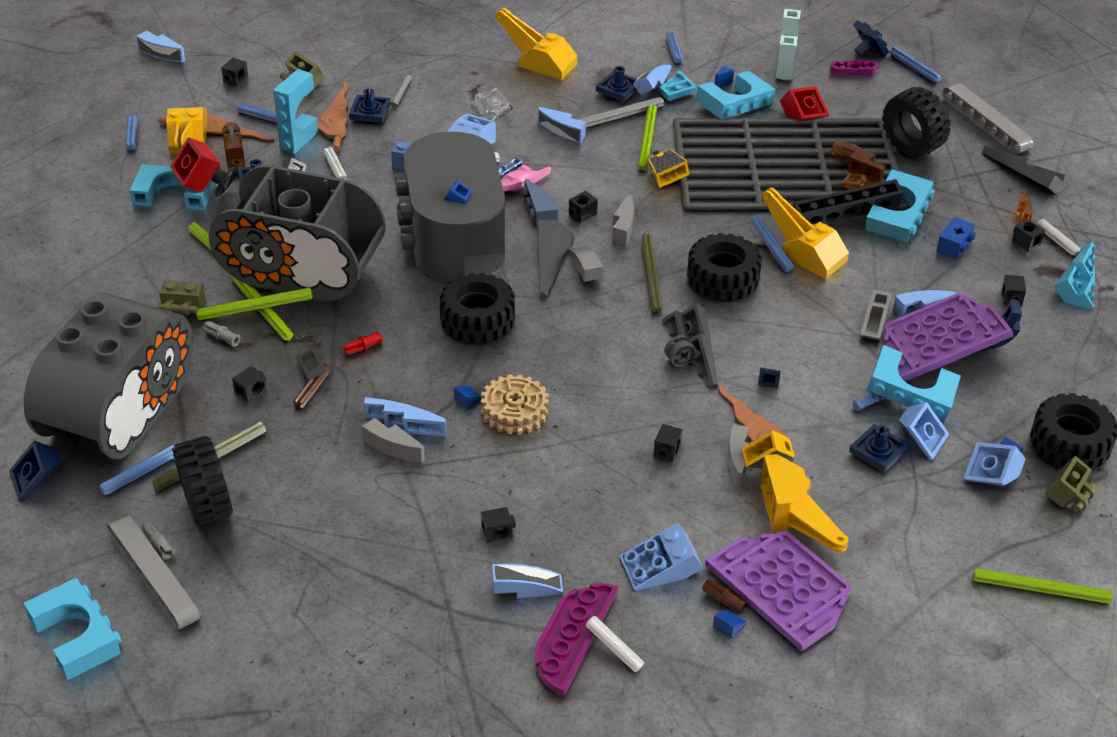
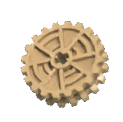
(514, 404)

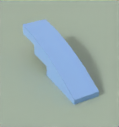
(403, 415)

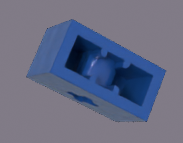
(956, 237)

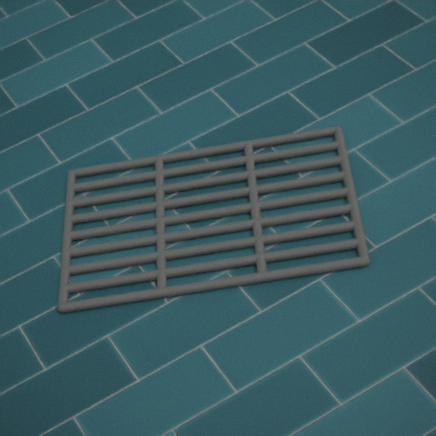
(752, 162)

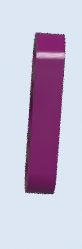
(854, 68)

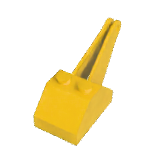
(541, 54)
(184, 124)
(808, 245)
(789, 505)

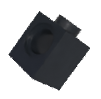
(234, 71)
(583, 206)
(1028, 235)
(1013, 288)
(249, 384)
(667, 442)
(497, 524)

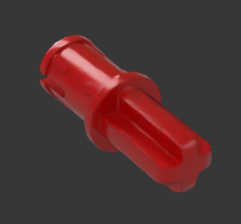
(363, 343)

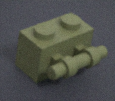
(298, 61)
(181, 297)
(1069, 482)

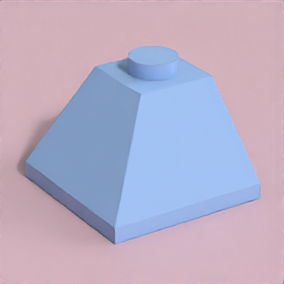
(924, 428)
(994, 464)

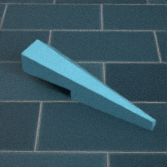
(1078, 279)

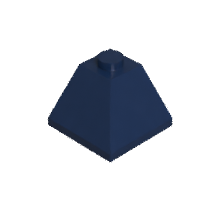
(33, 468)

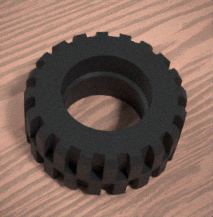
(930, 115)
(709, 263)
(477, 324)
(1076, 414)
(202, 480)

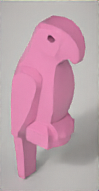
(516, 179)

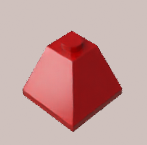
(804, 103)

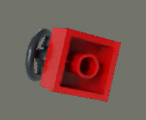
(198, 167)

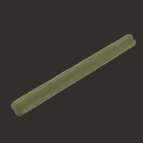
(652, 275)
(221, 449)

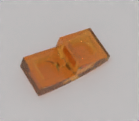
(856, 180)
(1025, 207)

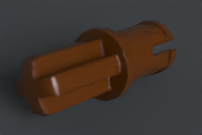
(724, 596)

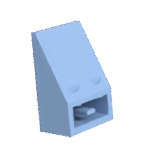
(477, 126)
(661, 559)

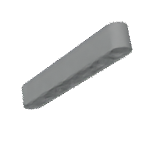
(988, 118)
(153, 572)

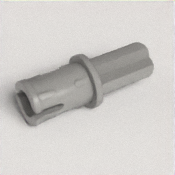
(221, 333)
(157, 540)

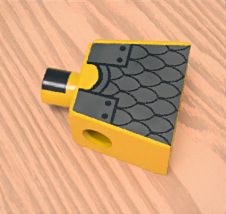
(667, 167)
(766, 445)

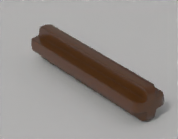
(310, 388)

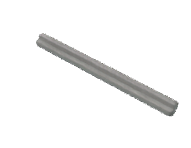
(622, 112)

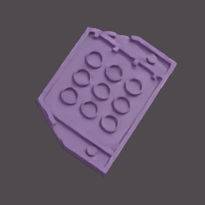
(943, 334)
(784, 584)

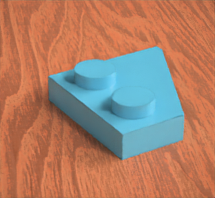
(677, 87)

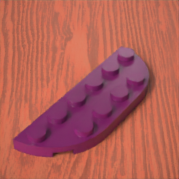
(567, 637)

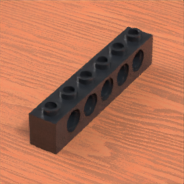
(850, 202)

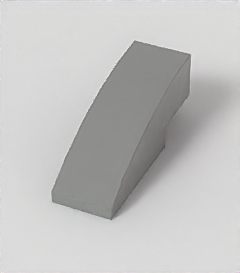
(623, 221)
(586, 263)
(876, 314)
(392, 441)
(736, 461)

